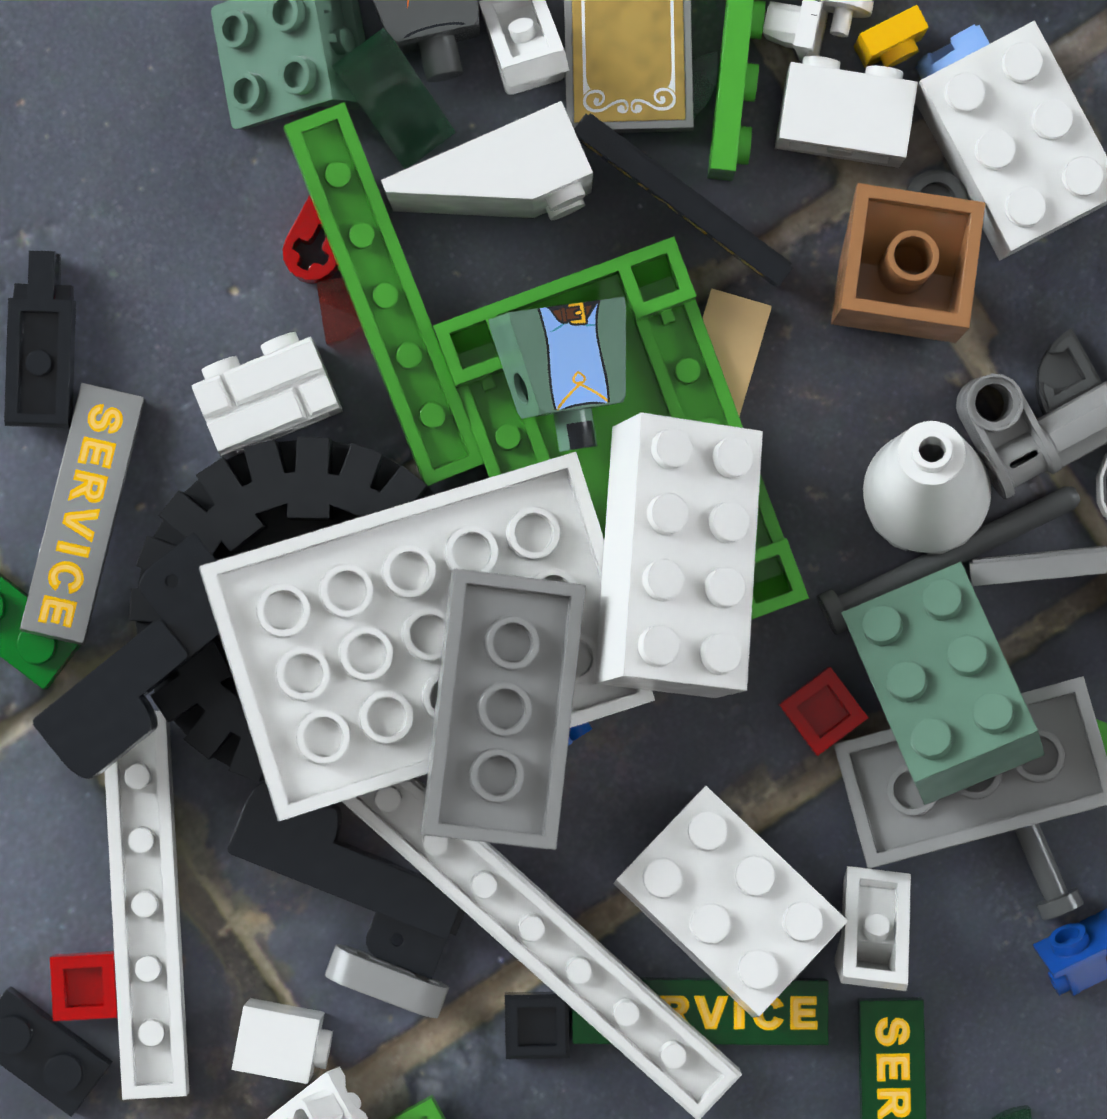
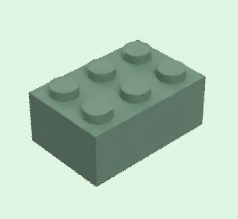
(943, 683)

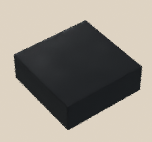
(536, 1025)

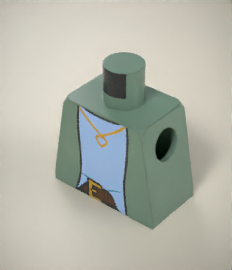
(565, 363)

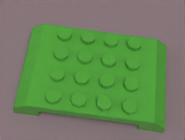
(667, 374)

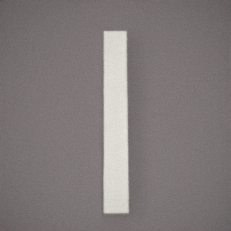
(555, 949)

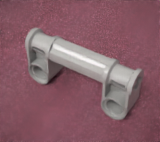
(1051, 439)

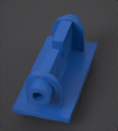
(1076, 954)

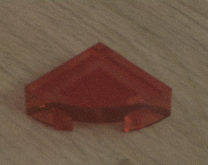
(337, 311)

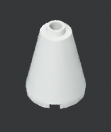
(927, 489)

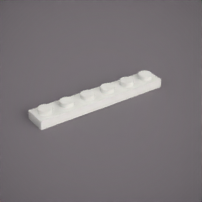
(147, 920)

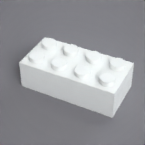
(679, 556)

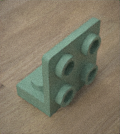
(282, 56)

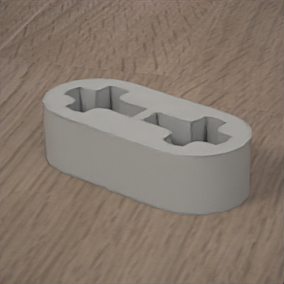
(386, 981)

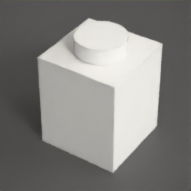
(281, 1041)

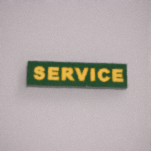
(793, 1018)
(892, 1058)

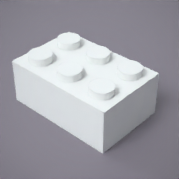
(1016, 139)
(730, 902)

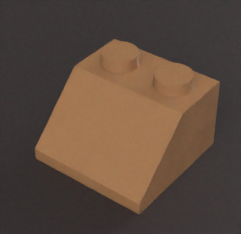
(908, 263)

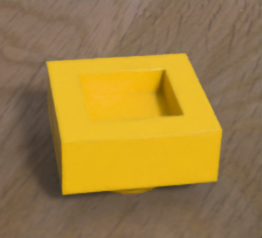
(892, 39)

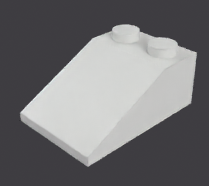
(509, 172)

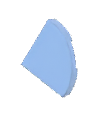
(960, 46)

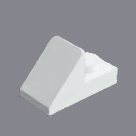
(524, 43)
(876, 937)

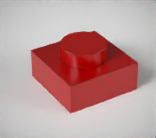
(823, 711)
(83, 986)

